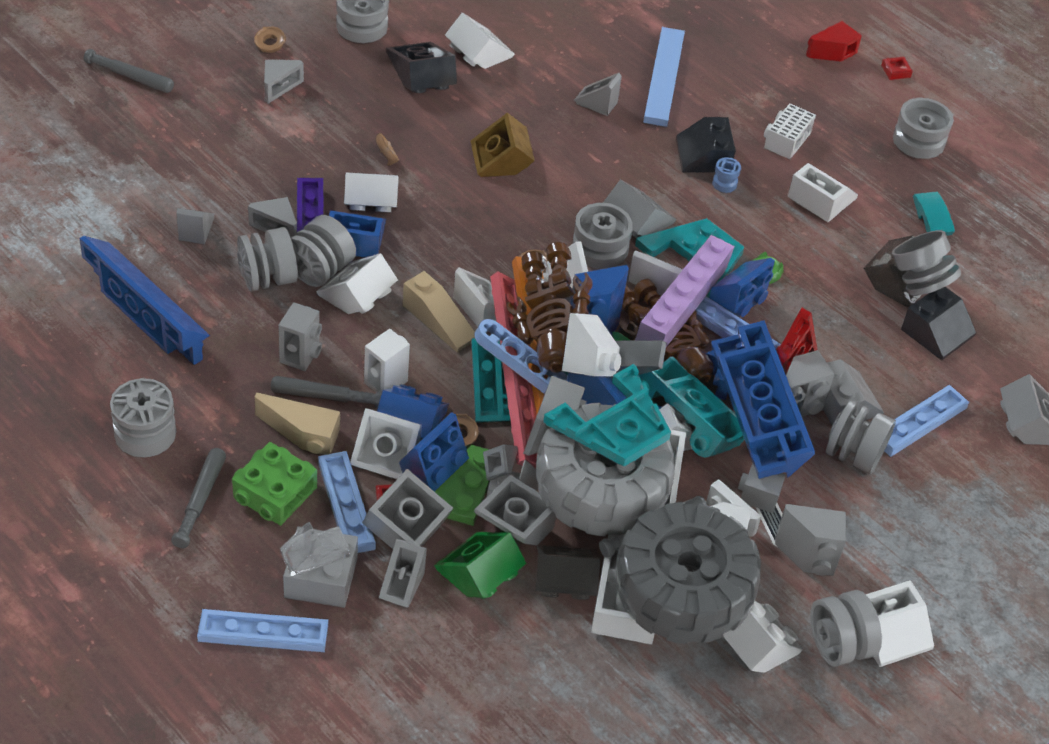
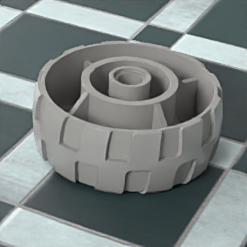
(595, 491)

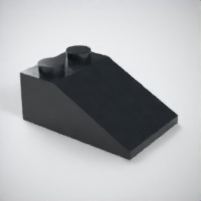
(423, 66)

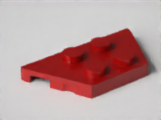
(798, 340)

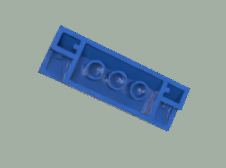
(143, 301)
(763, 401)

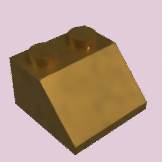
(502, 148)

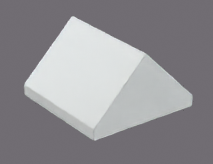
(656, 270)
(474, 296)
(384, 442)

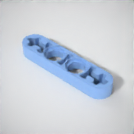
(517, 363)

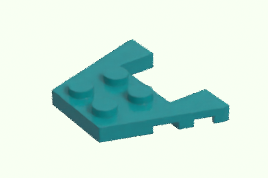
(687, 241)
(621, 431)

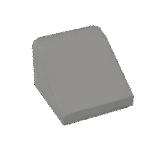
(499, 461)

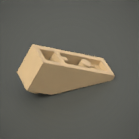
(436, 310)
(303, 424)

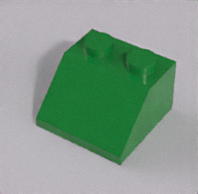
(482, 563)

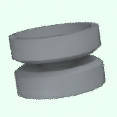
(362, 19)
(923, 128)
(603, 234)
(846, 628)

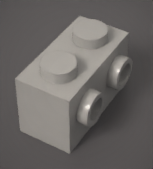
(299, 336)

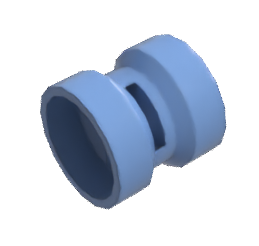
(726, 175)

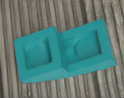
(934, 212)

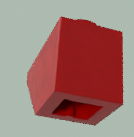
(834, 43)

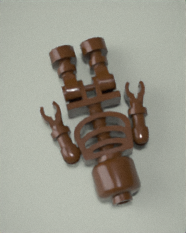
(550, 310)
(687, 343)

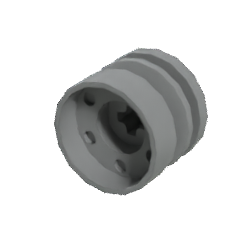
(322, 250)
(272, 258)
(926, 262)
(143, 417)
(860, 436)

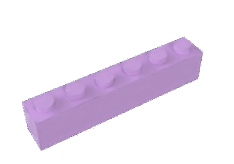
(686, 292)

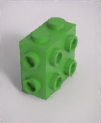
(274, 483)

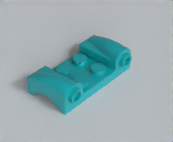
(715, 423)

